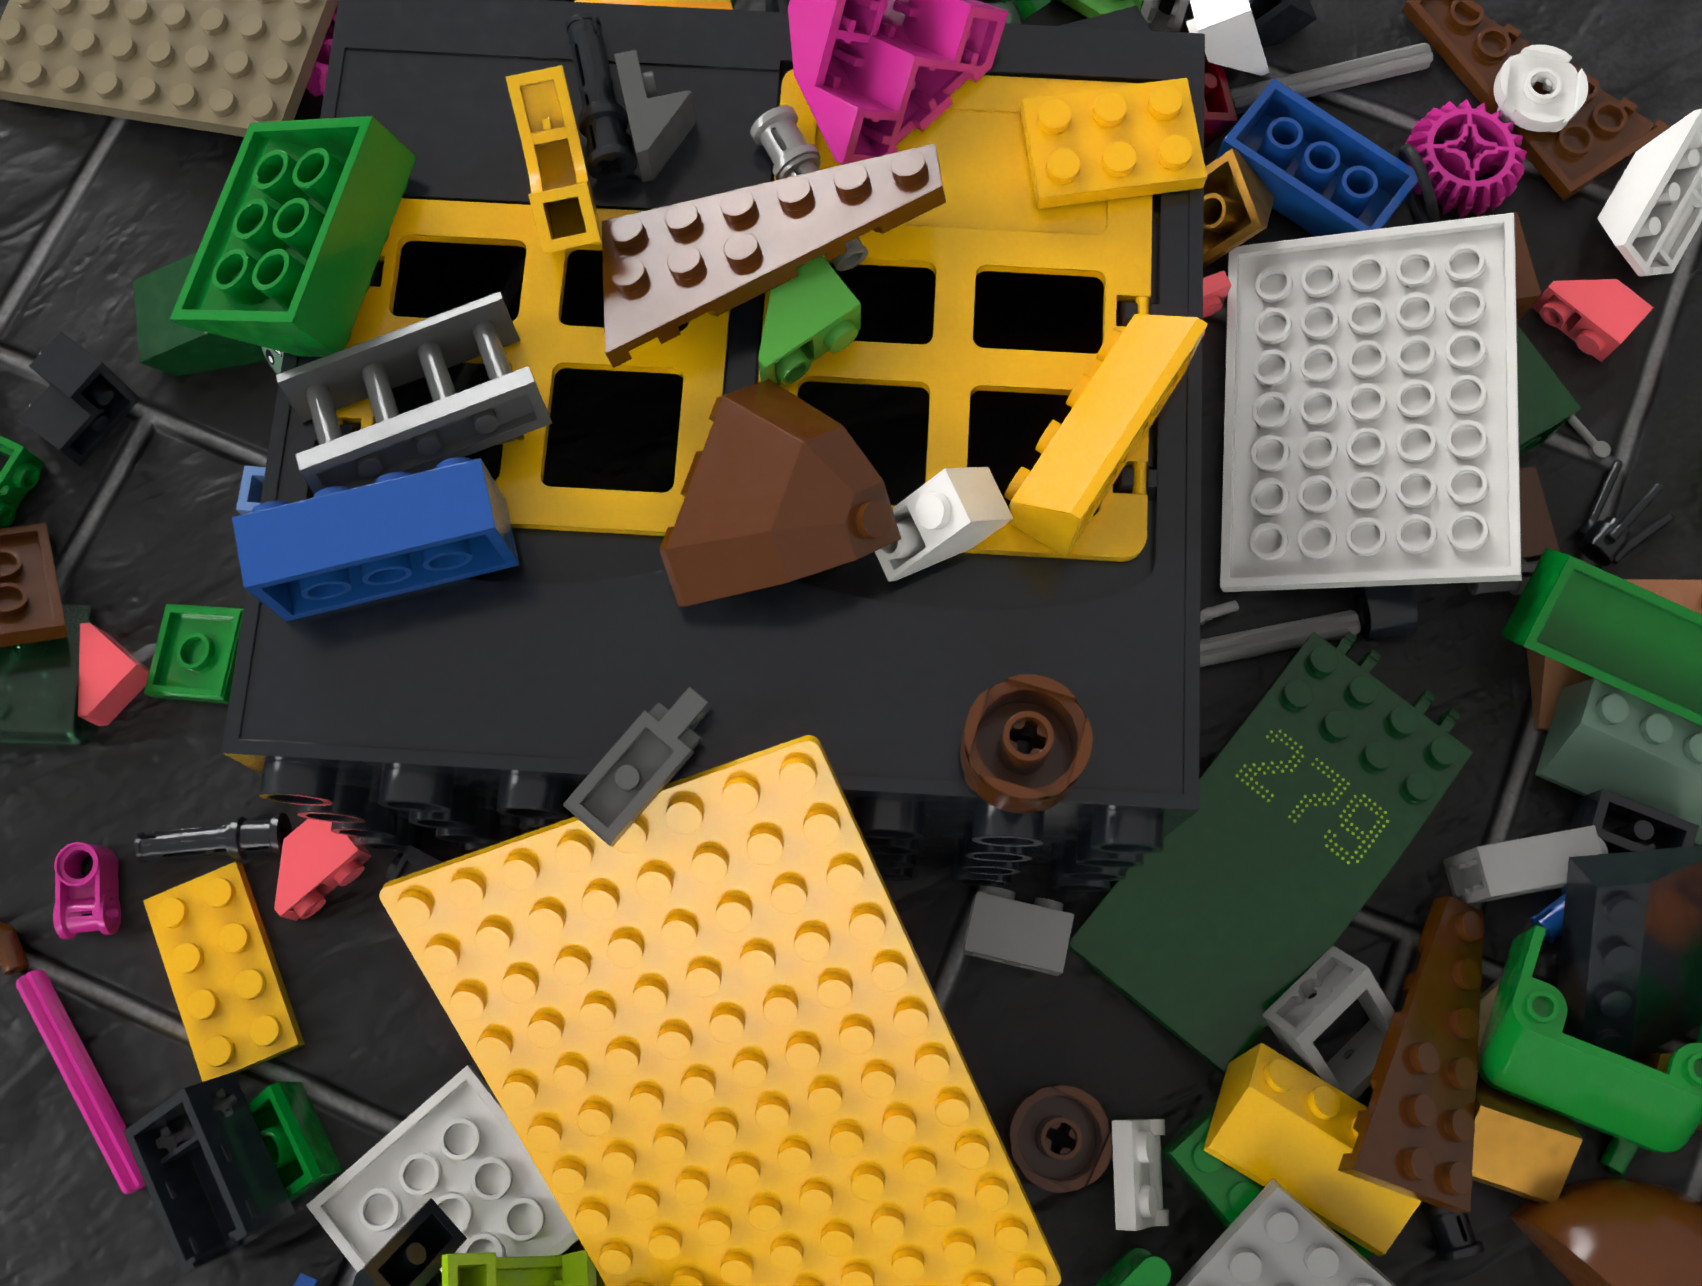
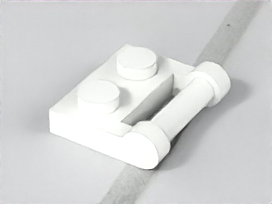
(1138, 1174)

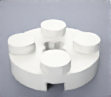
(1533, 110)

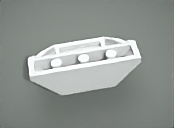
(1658, 199)

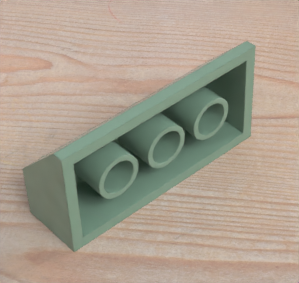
(1625, 747)

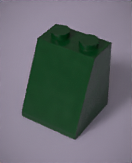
(175, 347)
(1541, 398)

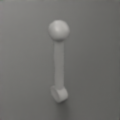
(1598, 449)

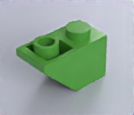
(806, 321)

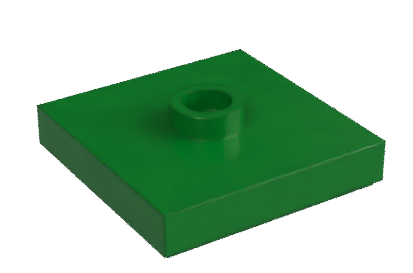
(195, 654)

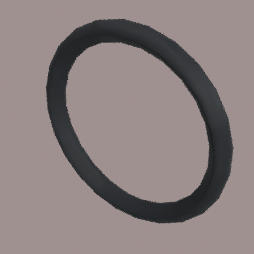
(1406, 153)

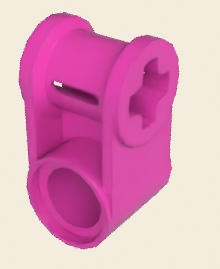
(83, 895)

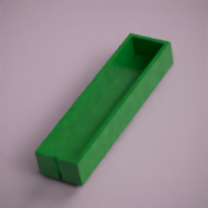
(1612, 632)

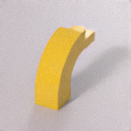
(554, 160)

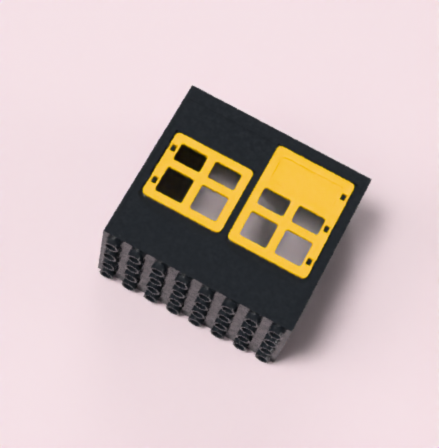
(508, 687)

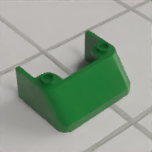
(1539, 1064)

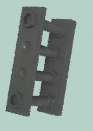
(426, 435)

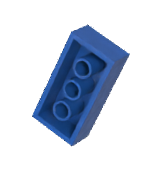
(1318, 166)
(375, 539)

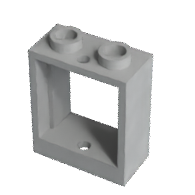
(1519, 865)
(1301, 1020)

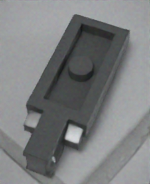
(638, 767)

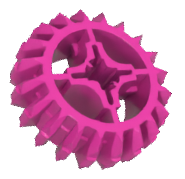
(1477, 147)

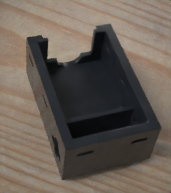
(219, 1177)

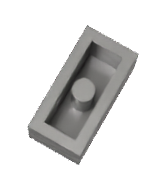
(1018, 932)

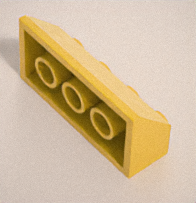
(1102, 428)
(1295, 1129)

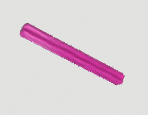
(81, 1077)

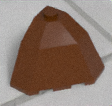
(772, 499)

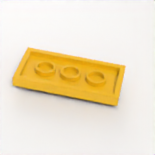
(223, 972)

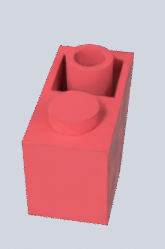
(1592, 313)
(313, 865)

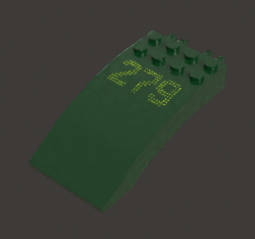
(1282, 855)

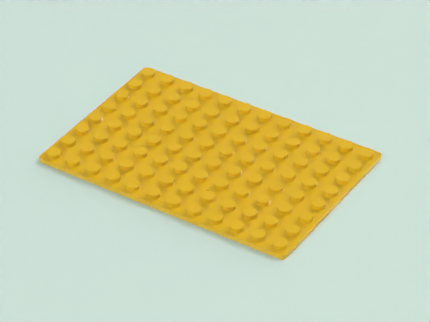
(725, 1042)

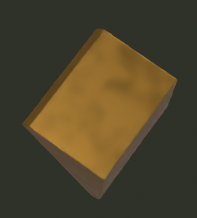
(1521, 1146)

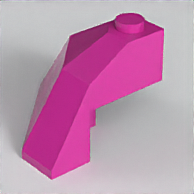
(886, 65)

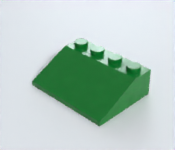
(297, 234)

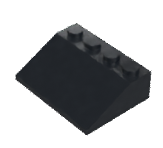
(1632, 948)

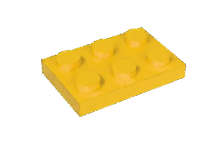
(1112, 143)

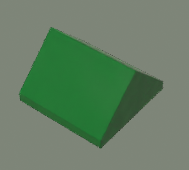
(294, 1137)

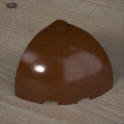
(1618, 1233)

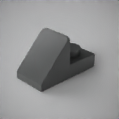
(655, 121)

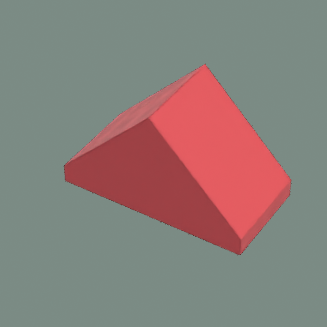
(107, 676)

